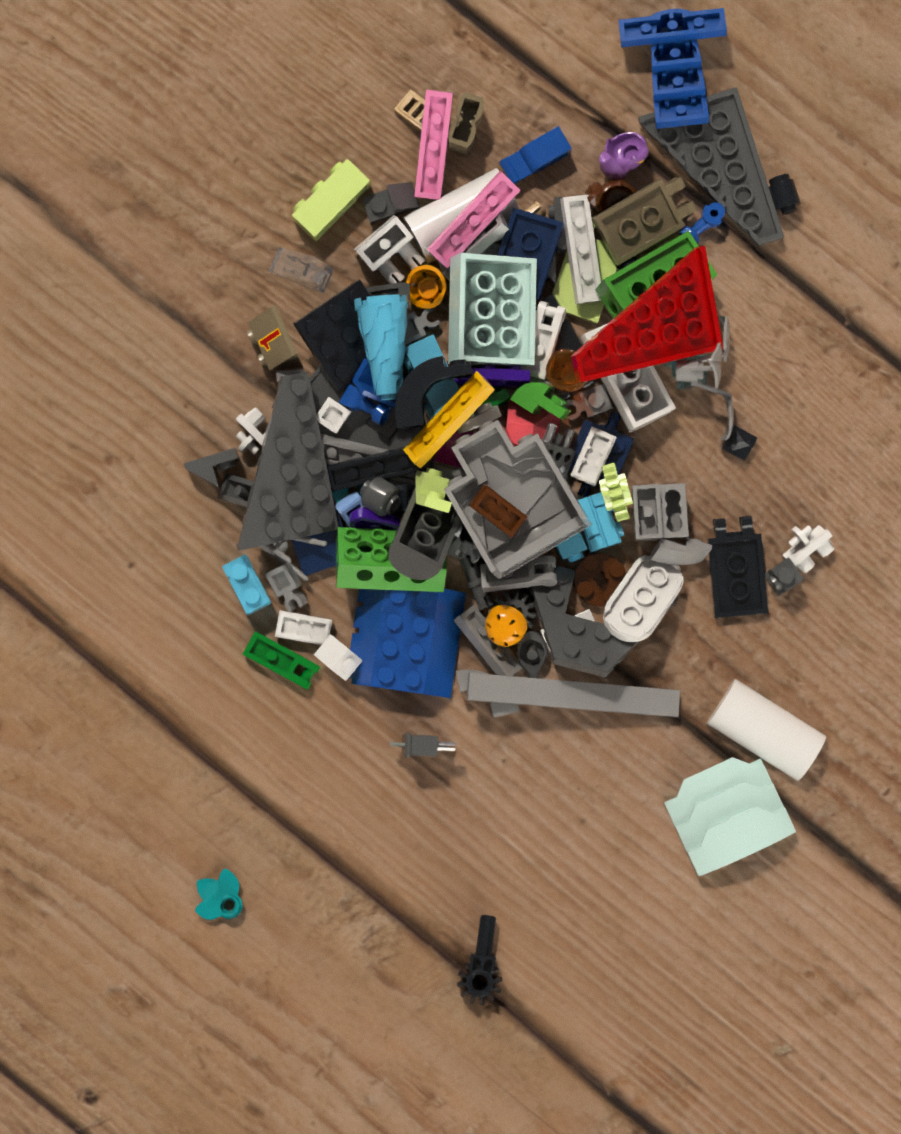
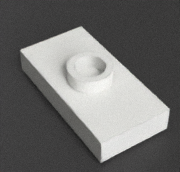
(593, 456)
(303, 627)

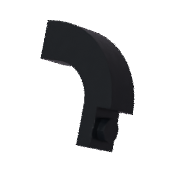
(417, 384)

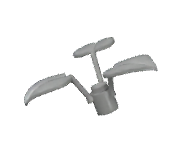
(694, 369)

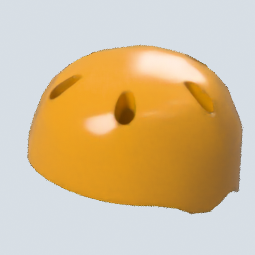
(428, 287)
(502, 630)

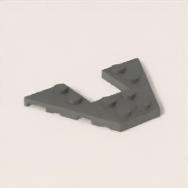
(575, 640)

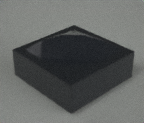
(739, 443)

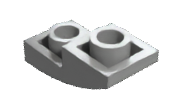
(690, 552)

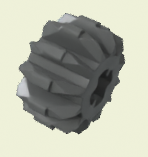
(518, 604)

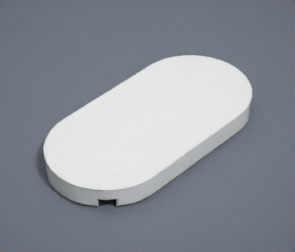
(642, 599)

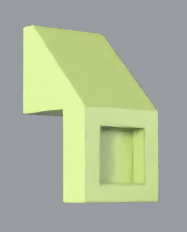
(431, 491)

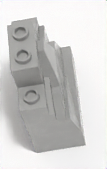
(528, 481)

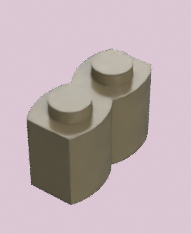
(463, 128)

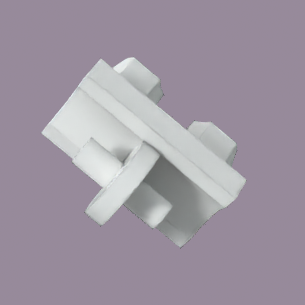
(250, 423)
(806, 543)

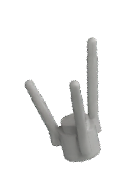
(278, 551)

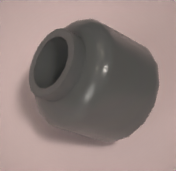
(380, 496)

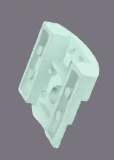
(728, 814)

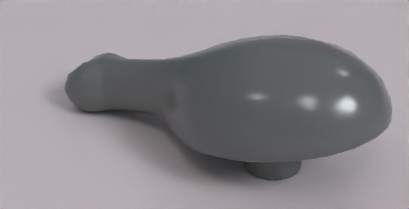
(532, 653)

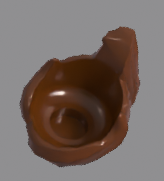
(608, 194)

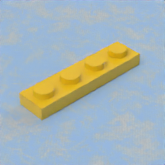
(448, 419)

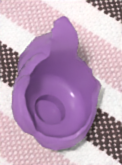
(622, 155)

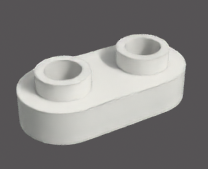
(484, 414)

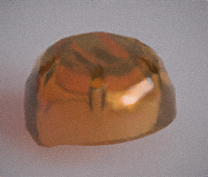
(555, 370)

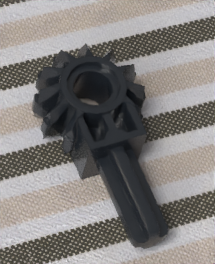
(482, 963)

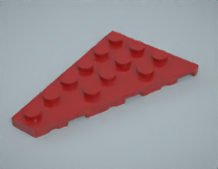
(662, 325)

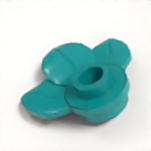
(216, 893)

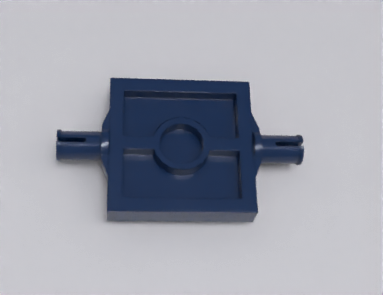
(618, 453)

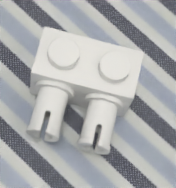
(383, 243)

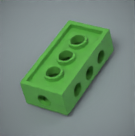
(637, 277)
(365, 563)

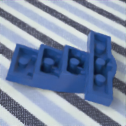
(676, 60)

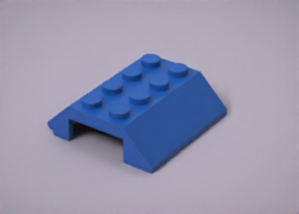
(407, 640)

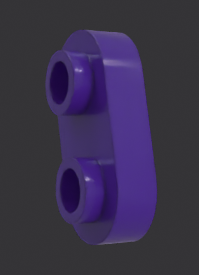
(367, 519)

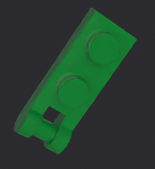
(280, 659)

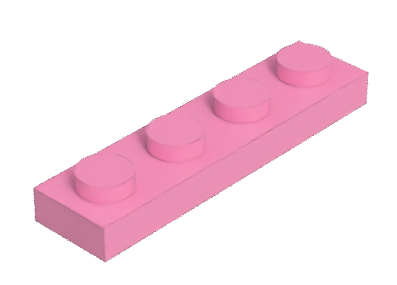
(433, 144)
(474, 218)

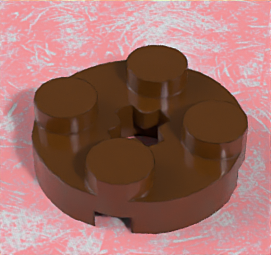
(591, 567)

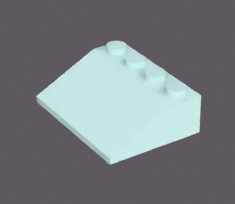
(492, 310)

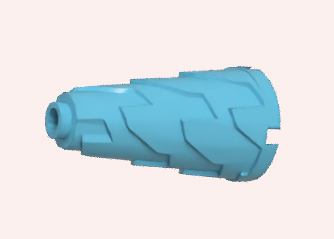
(383, 330)

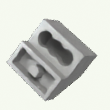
(659, 512)

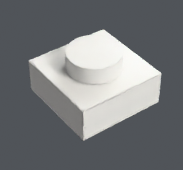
(333, 415)

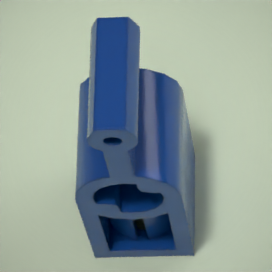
(536, 155)

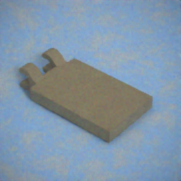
(642, 219)

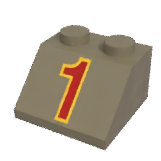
(273, 340)

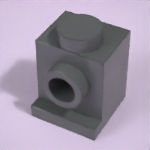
(783, 576)

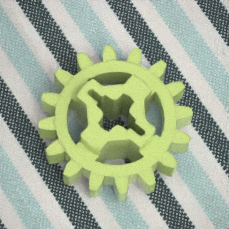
(615, 492)

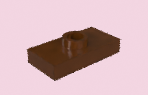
(497, 510)

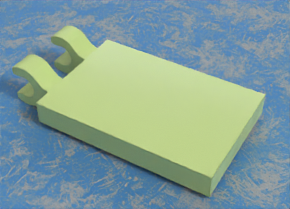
(564, 289)

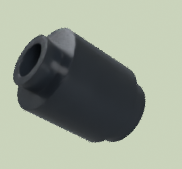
(784, 194)

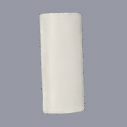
(435, 217)
(636, 393)
(767, 730)

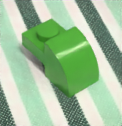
(536, 396)

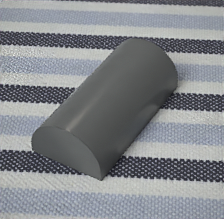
(422, 539)

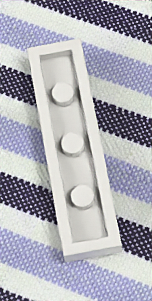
(581, 248)

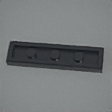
(361, 469)

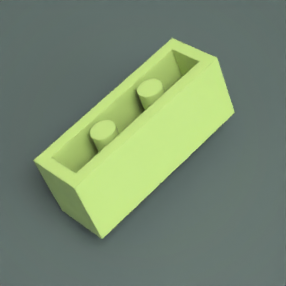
(330, 199)

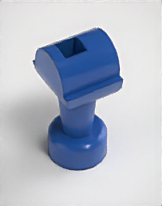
(710, 217)
(356, 401)

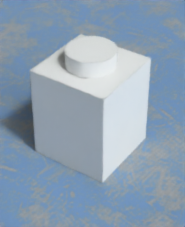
(338, 657)

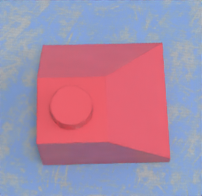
(522, 422)

